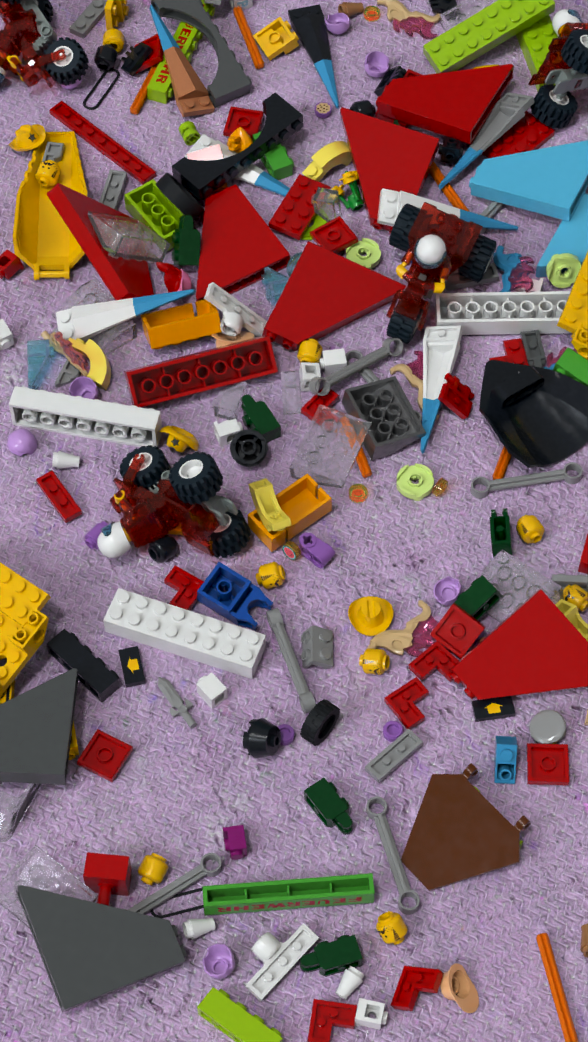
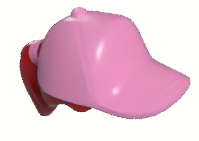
(174, 278)

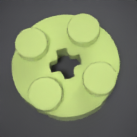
(372, 251)
(559, 262)
(415, 491)

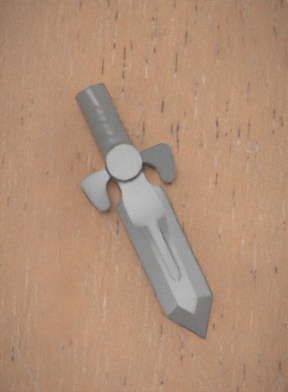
(176, 702)

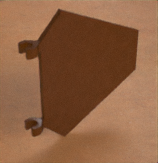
(459, 833)

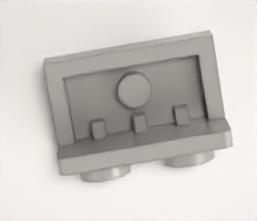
(317, 647)

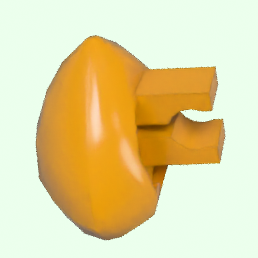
(239, 140)

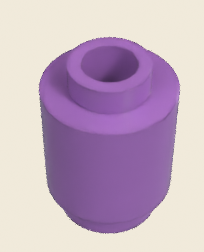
(92, 535)

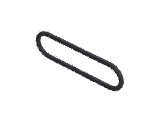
(92, 108)
(182, 911)

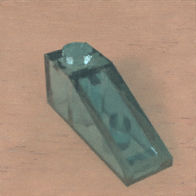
(39, 361)

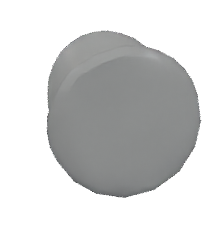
(547, 727)

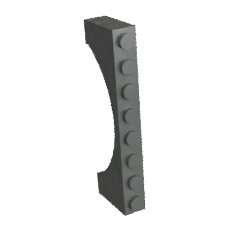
(230, 78)

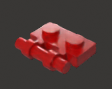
(456, 400)

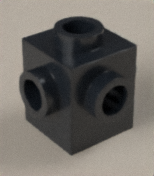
(450, 150)

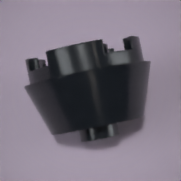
(248, 448)
(262, 738)

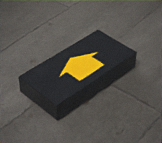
(132, 666)
(493, 708)

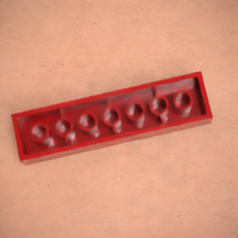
(201, 371)

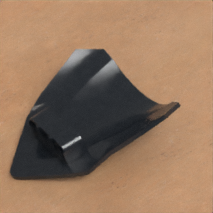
(535, 412)

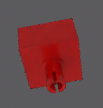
(107, 875)

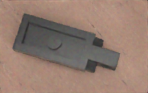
(533, 348)

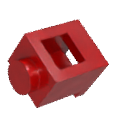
(9, 264)

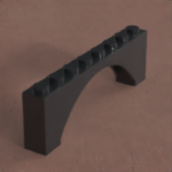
(204, 177)

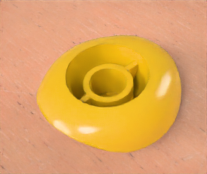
(28, 138)
(180, 438)
(370, 615)

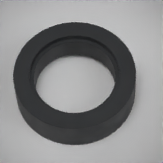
(179, 196)

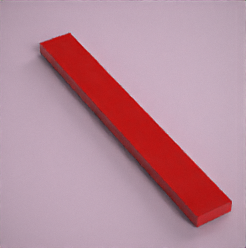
(103, 142)

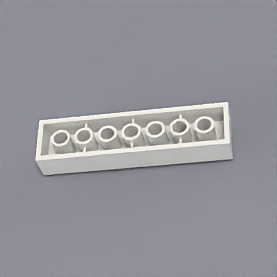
(501, 312)
(85, 417)
(185, 633)

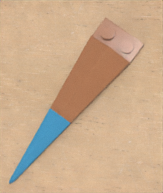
(188, 89)

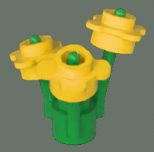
(355, 200)

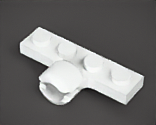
(234, 313)
(278, 958)

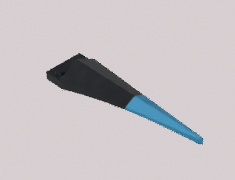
(311, 30)

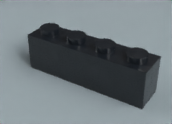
(91, 670)

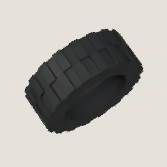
(320, 722)

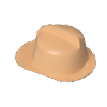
(222, 339)
(458, 987)

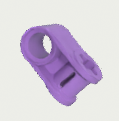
(316, 550)

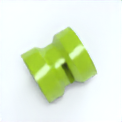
(189, 133)

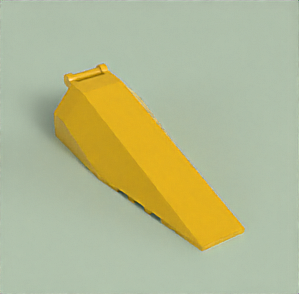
(38, 229)

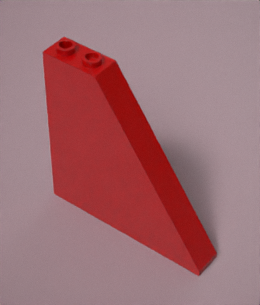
(447, 101)
(386, 158)
(235, 244)
(121, 276)
(325, 296)
(526, 654)

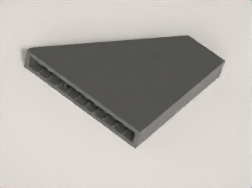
(38, 732)
(96, 946)

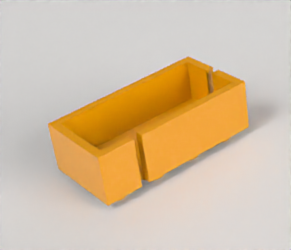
(179, 324)
(300, 505)

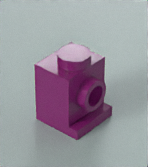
(235, 841)

